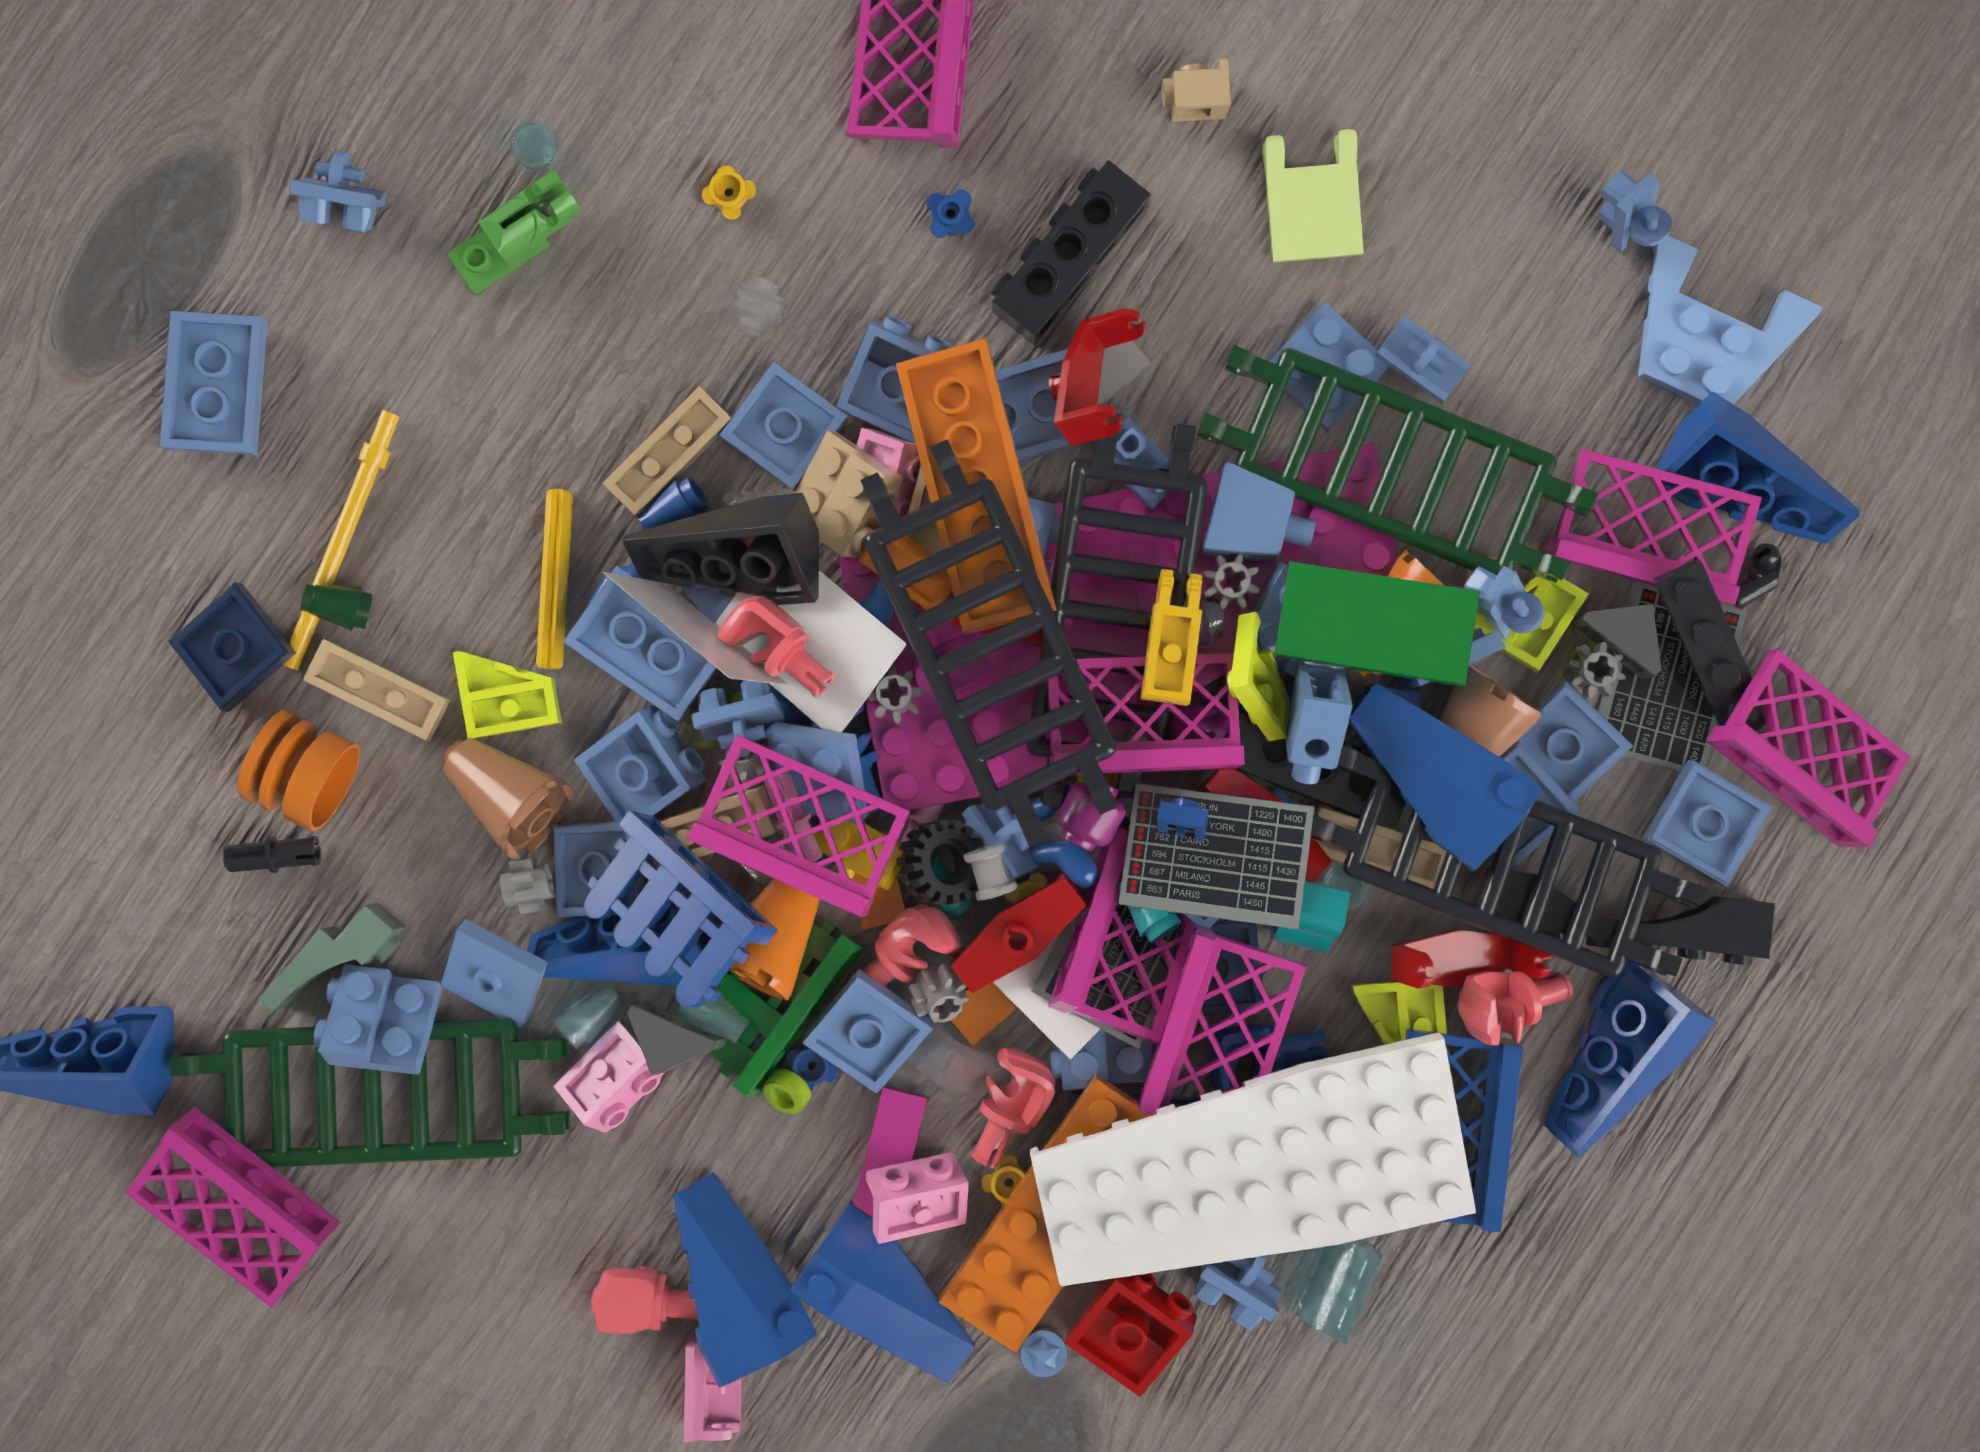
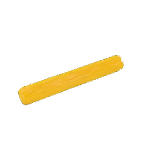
(554, 579)

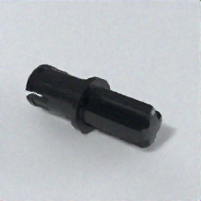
(272, 854)

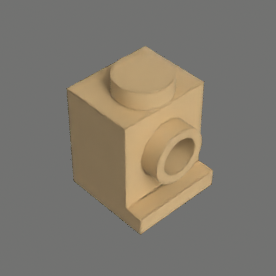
(1198, 92)

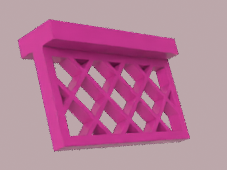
(946, 85)
(1641, 566)
(1158, 754)
(1797, 785)
(781, 863)
(1086, 947)
(1186, 1010)
(248, 1185)

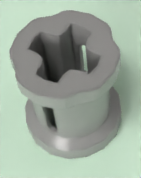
(990, 871)

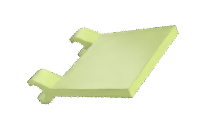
(1313, 207)

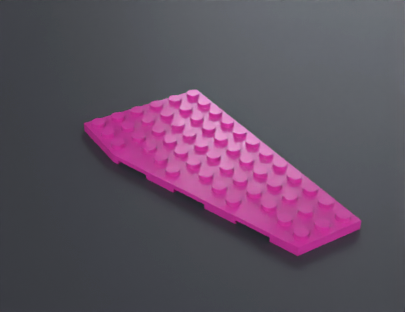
(920, 757)

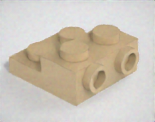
(838, 496)

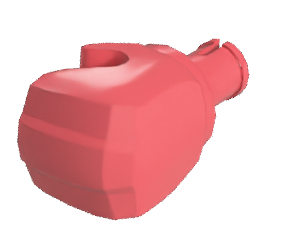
(786, 642)
(897, 940)
(1507, 1002)
(1015, 1105)
(637, 1300)

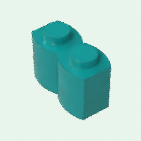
(1320, 918)

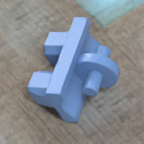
(317, 194)
(1633, 211)
(1423, 359)
(1138, 450)
(1506, 601)
(743, 718)
(1002, 827)
(1246, 1283)

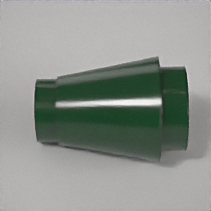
(337, 604)

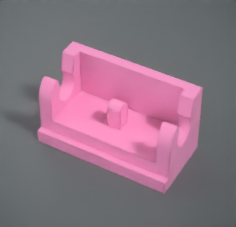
(709, 1410)

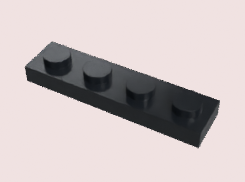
(1708, 640)

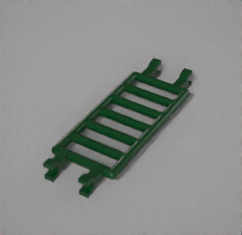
(1373, 394)
(373, 1150)

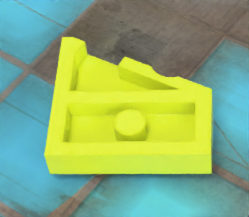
(1560, 606)
(1257, 681)
(503, 697)

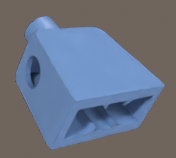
(1253, 518)
(1317, 721)

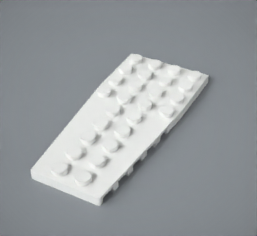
(1262, 1169)

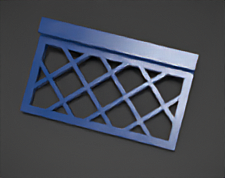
(1494, 1122)

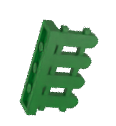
(782, 1029)

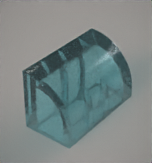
(1339, 1287)

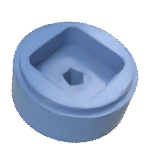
(1043, 1352)

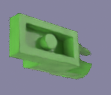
(514, 232)

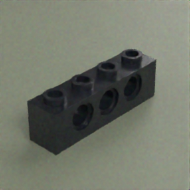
(1106, 189)
(1330, 790)

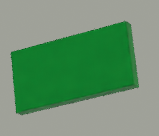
(1377, 623)

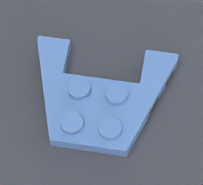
(1702, 349)

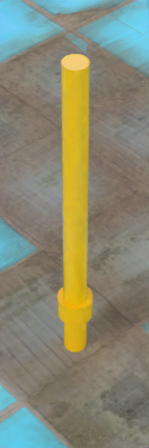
(373, 456)

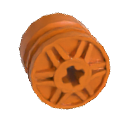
(298, 770)

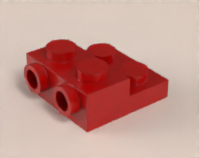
(1133, 1330)

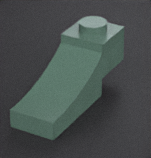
(366, 939)

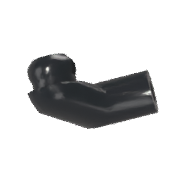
(1762, 575)

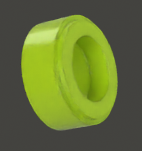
(786, 1091)

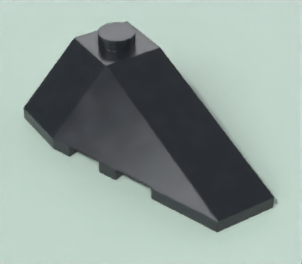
(746, 548)

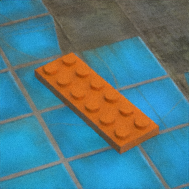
(960, 400)
(1011, 1268)

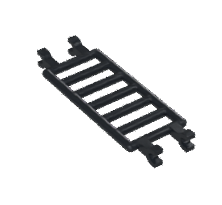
(1066, 561)
(936, 667)
(1484, 915)

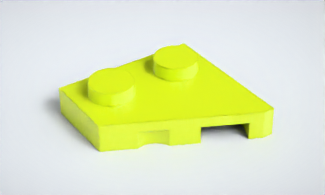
(1399, 1007)

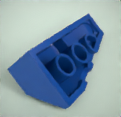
(1736, 452)
(1452, 783)
(589, 951)
(1630, 1046)
(95, 1066)
(737, 1287)
(881, 1296)

